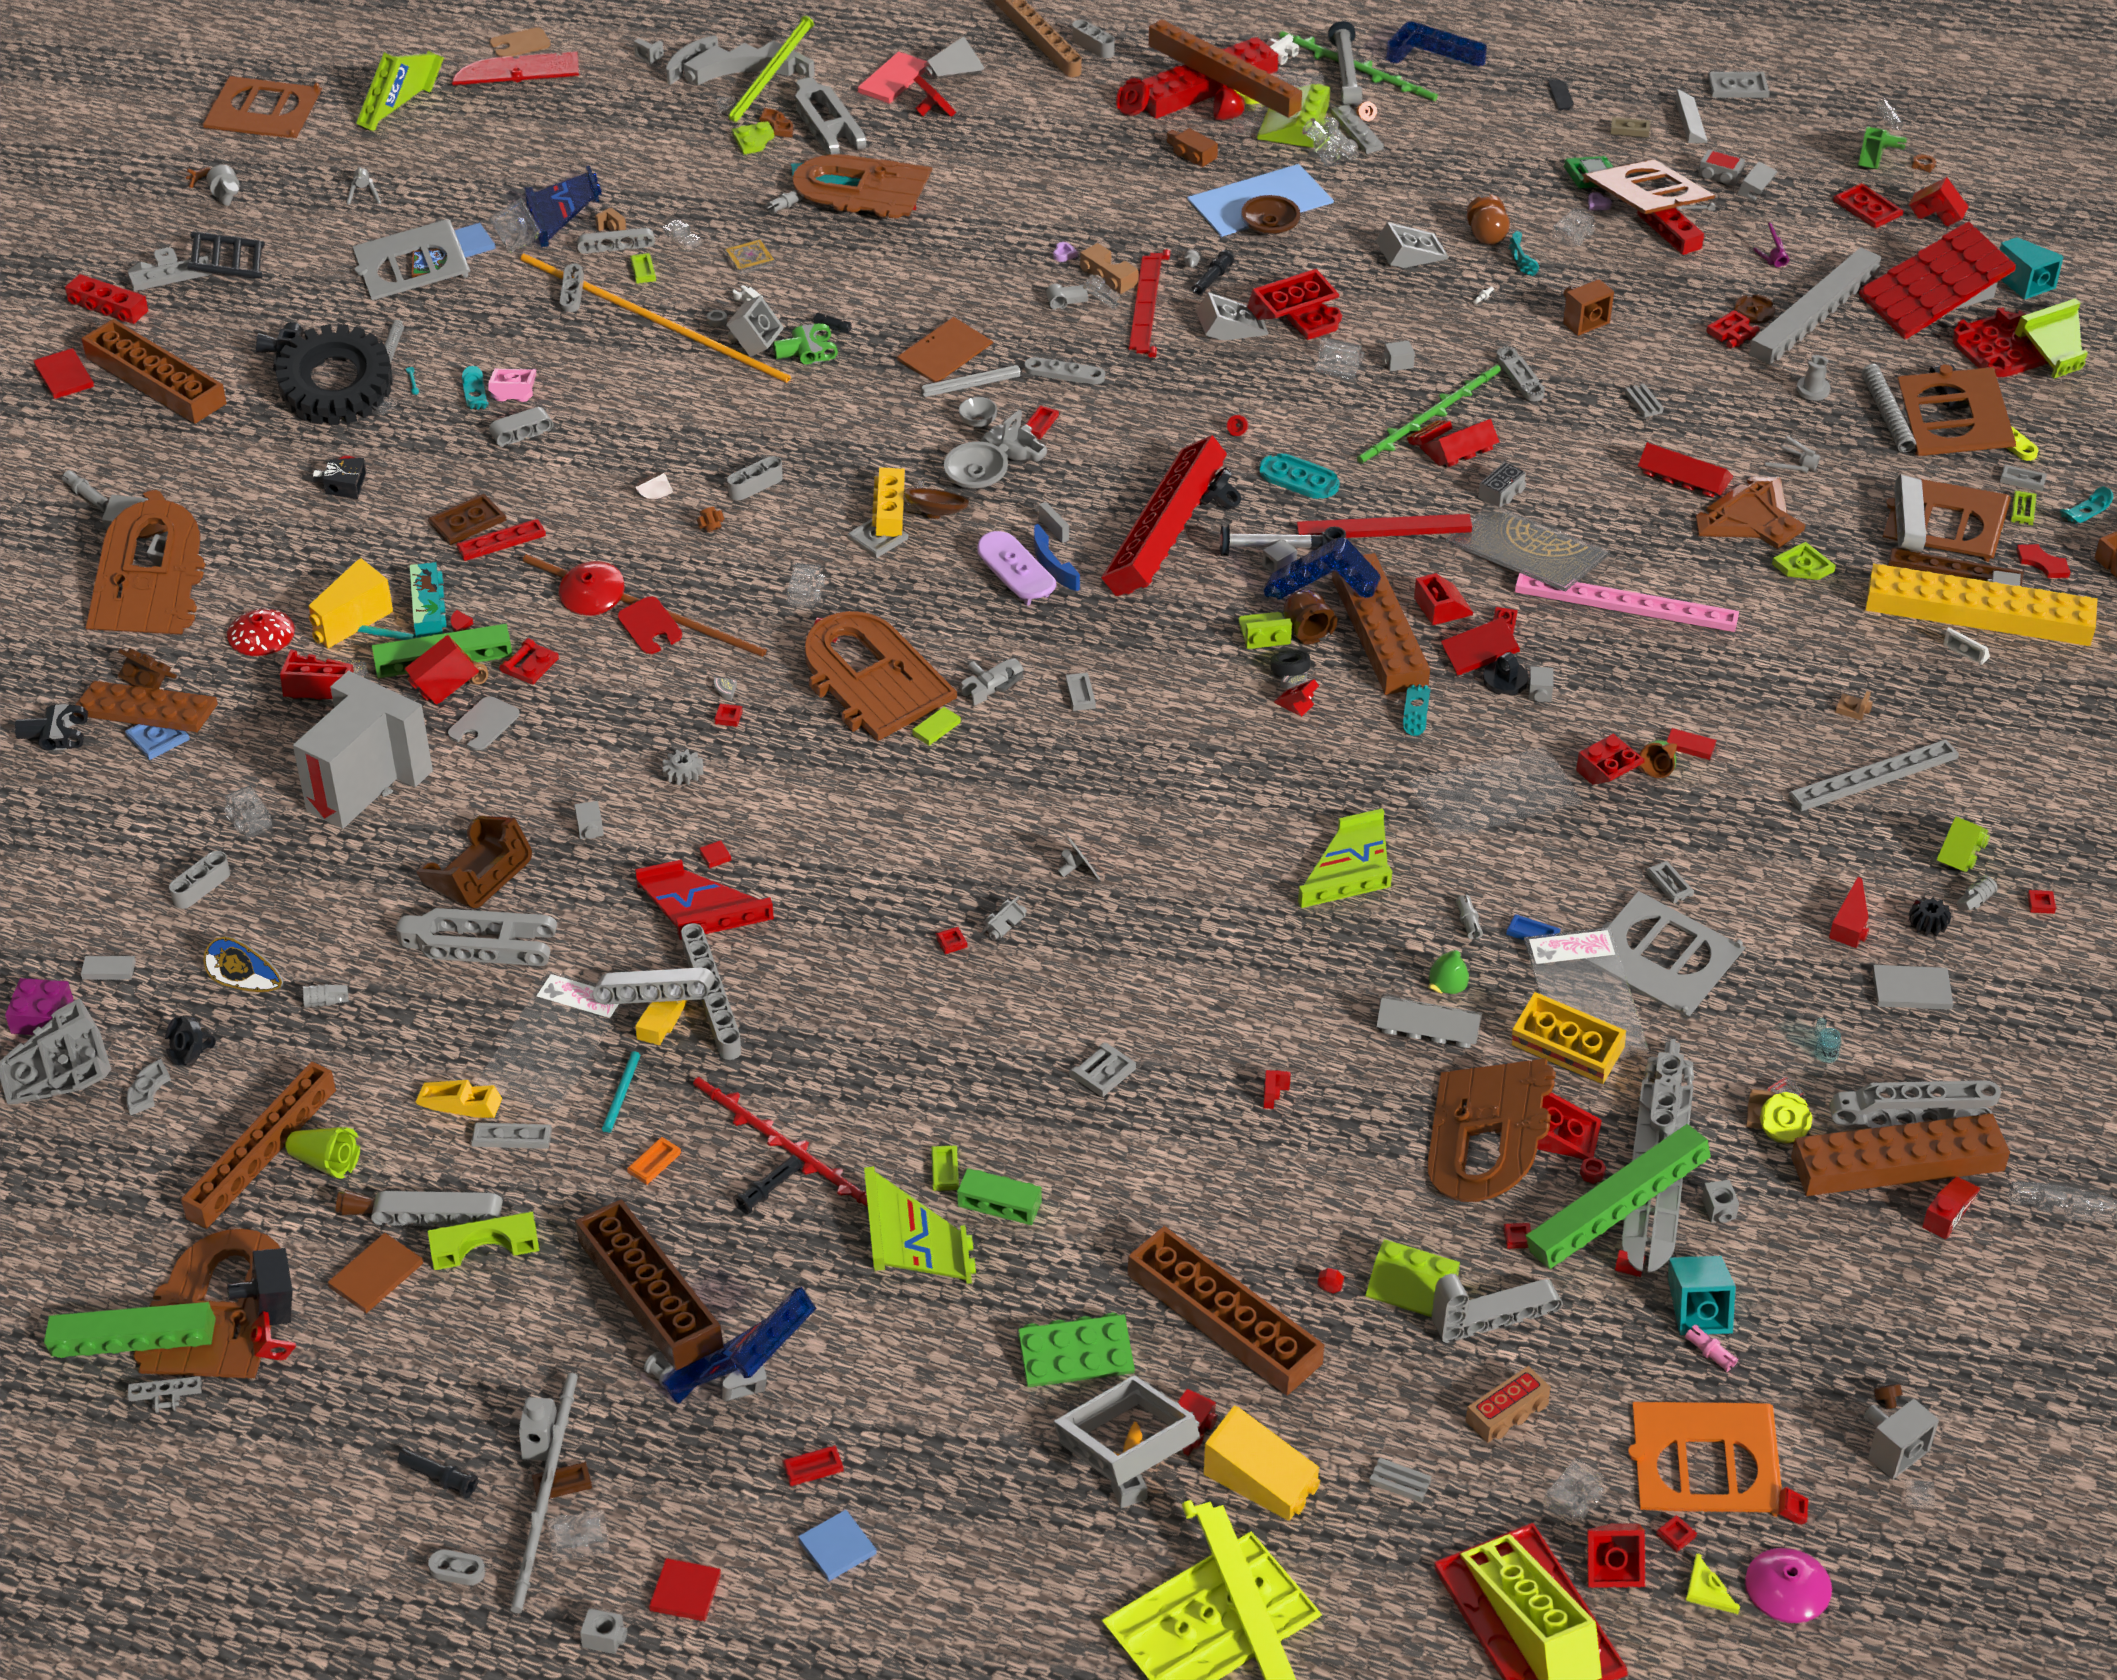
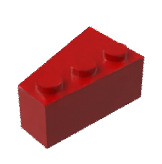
(310, 677)

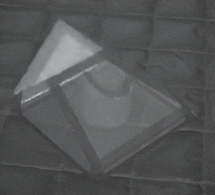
(515, 226)

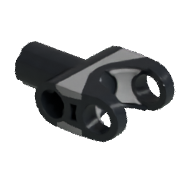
(54, 727)

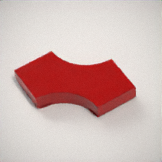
(2034, 556)

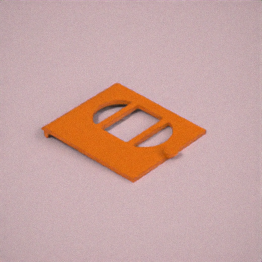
(1730, 1423)

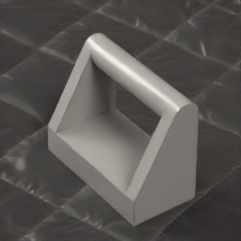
(736, 1386)

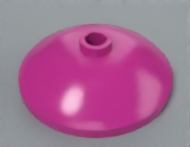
(1786, 1596)

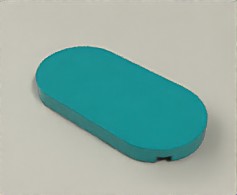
(1299, 476)

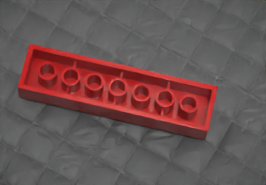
(1186, 86)

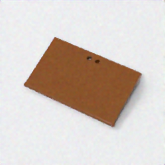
(944, 350)

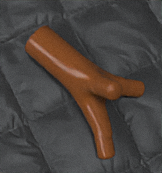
(196, 175)

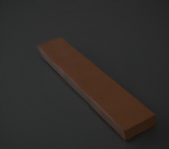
(1944, 565)

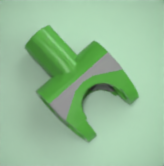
(806, 344)

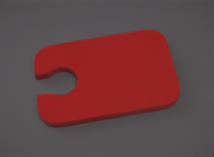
(646, 620)

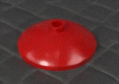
(591, 588)

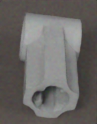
(1061, 296)

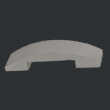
(676, 63)

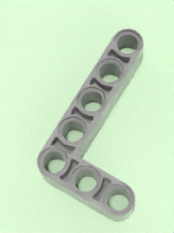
(1460, 1318)

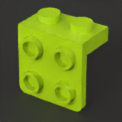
(1265, 630)

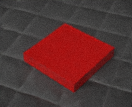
(685, 1589)

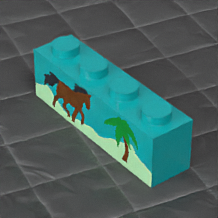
(426, 599)

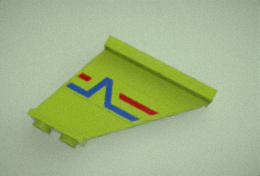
(1351, 863)
(912, 1235)

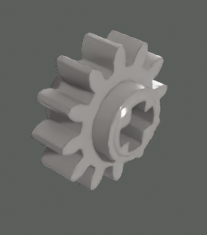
(682, 767)

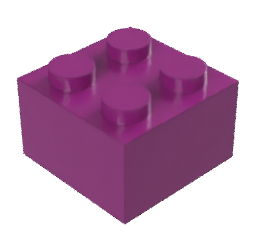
(35, 1003)

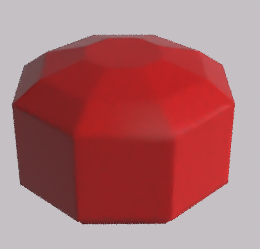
(1592, 1170)
(1330, 1280)

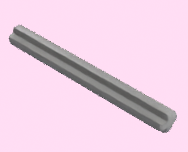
(971, 381)

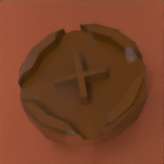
(1756, 308)

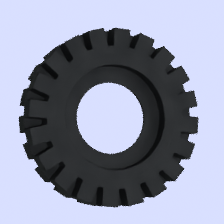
(308, 399)

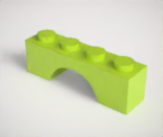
(452, 1243)

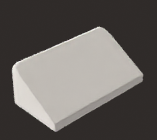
(1966, 646)

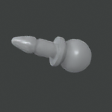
(1191, 258)

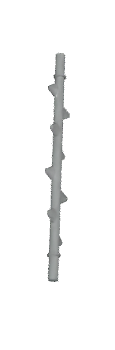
(541, 1507)

